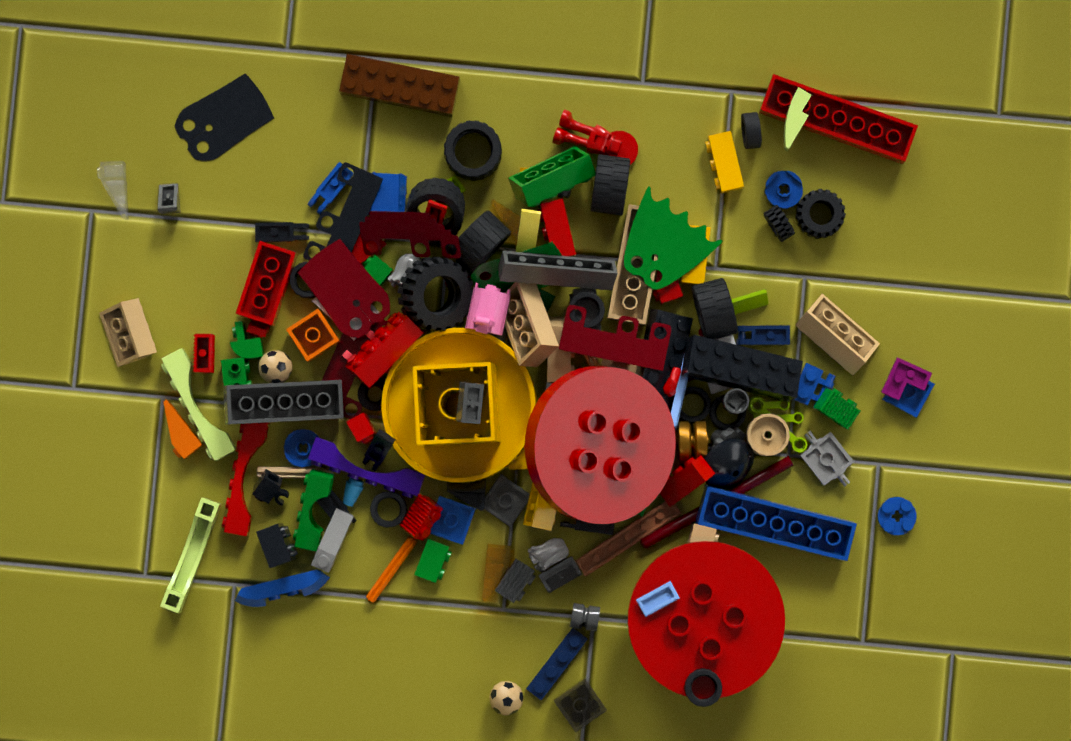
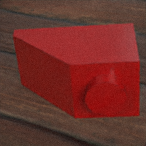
(436, 211)

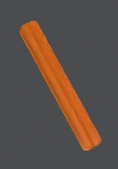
(391, 569)

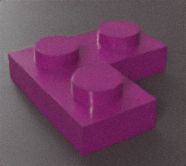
(902, 374)

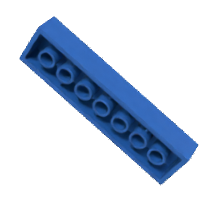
(776, 523)

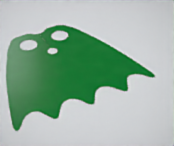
(667, 236)

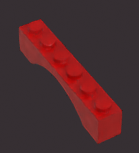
(238, 516)

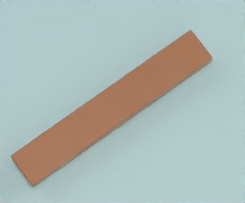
(627, 537)

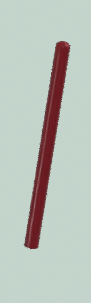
(741, 488)

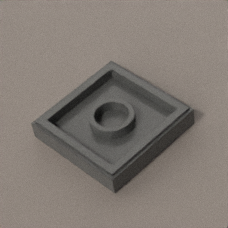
(506, 500)

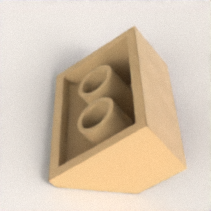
(128, 332)

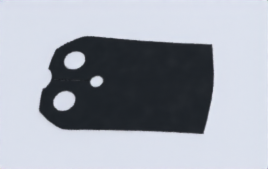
(233, 113)

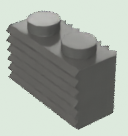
(515, 580)

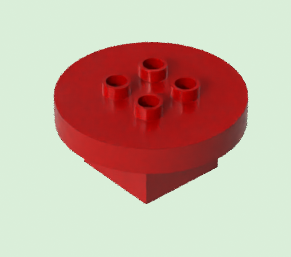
(600, 444)
(723, 622)

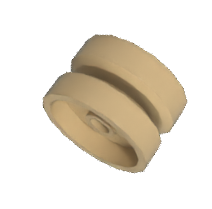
(778, 438)

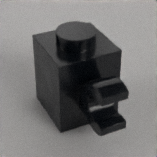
(269, 487)

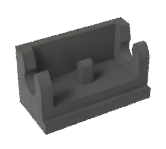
(470, 402)
(560, 574)

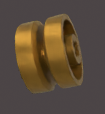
(693, 441)

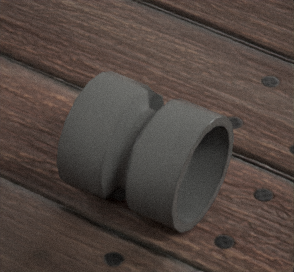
(735, 401)
(585, 617)

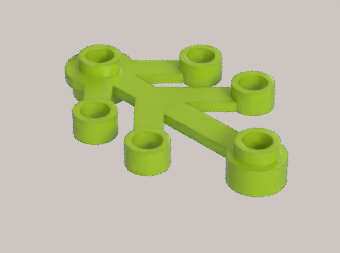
(786, 417)

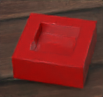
(258, 329)

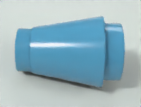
(352, 491)

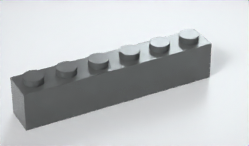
(557, 270)

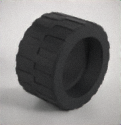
(478, 128)
(610, 185)
(441, 191)
(481, 240)
(714, 309)

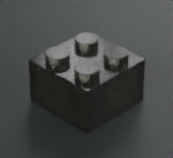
(580, 704)

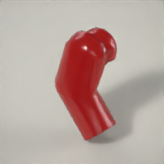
(671, 384)

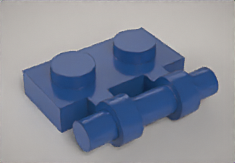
(808, 382)

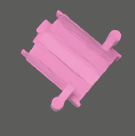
(488, 310)

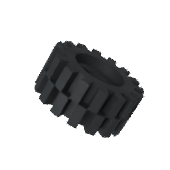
(779, 223)

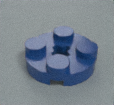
(794, 188)
(292, 446)
(888, 523)

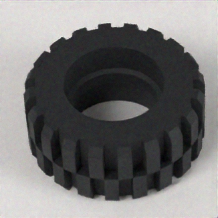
(413, 293)

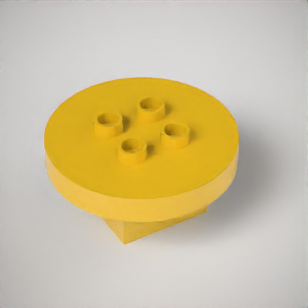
(423, 403)

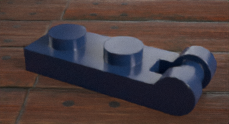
(764, 335)

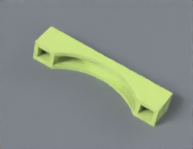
(180, 370)
(191, 556)

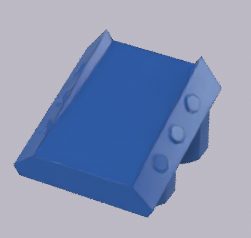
(391, 193)

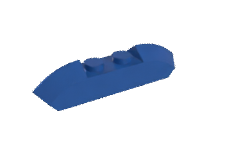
(256, 594)

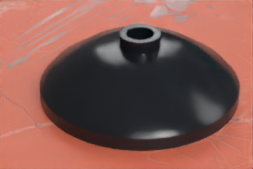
(730, 462)

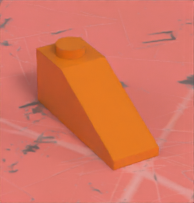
(181, 434)

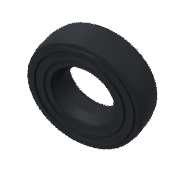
(365, 401)

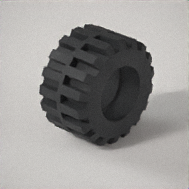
(834, 204)

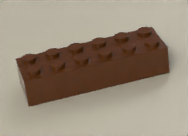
(399, 85)

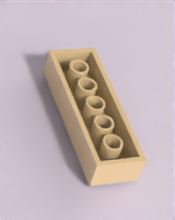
(630, 293)

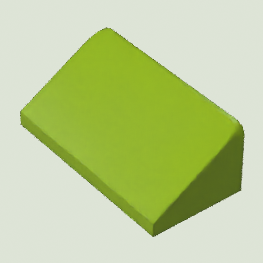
(750, 301)

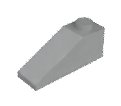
(332, 540)

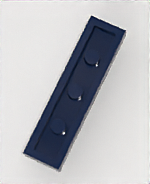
(556, 663)

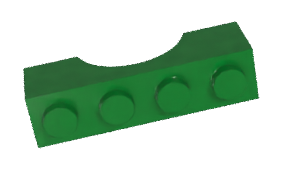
(309, 533)

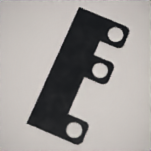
(356, 208)

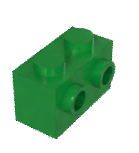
(235, 371)

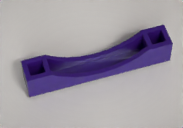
(404, 480)

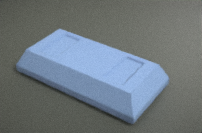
(657, 599)

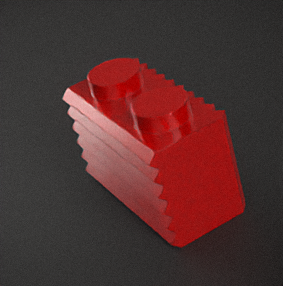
(204, 353)
(421, 517)

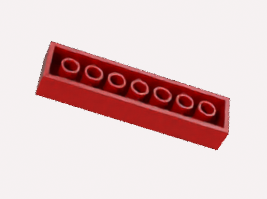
(842, 120)

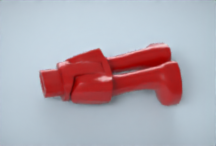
(599, 140)

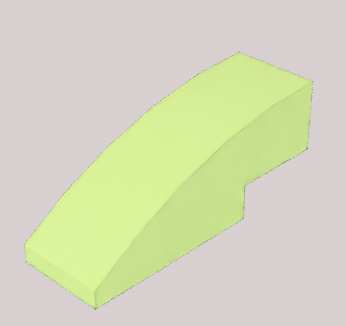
(795, 117)

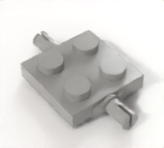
(827, 458)

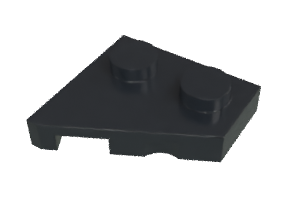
(469, 492)

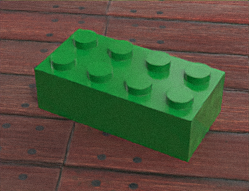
(552, 176)

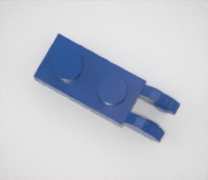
(330, 187)

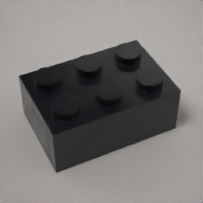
(277, 545)

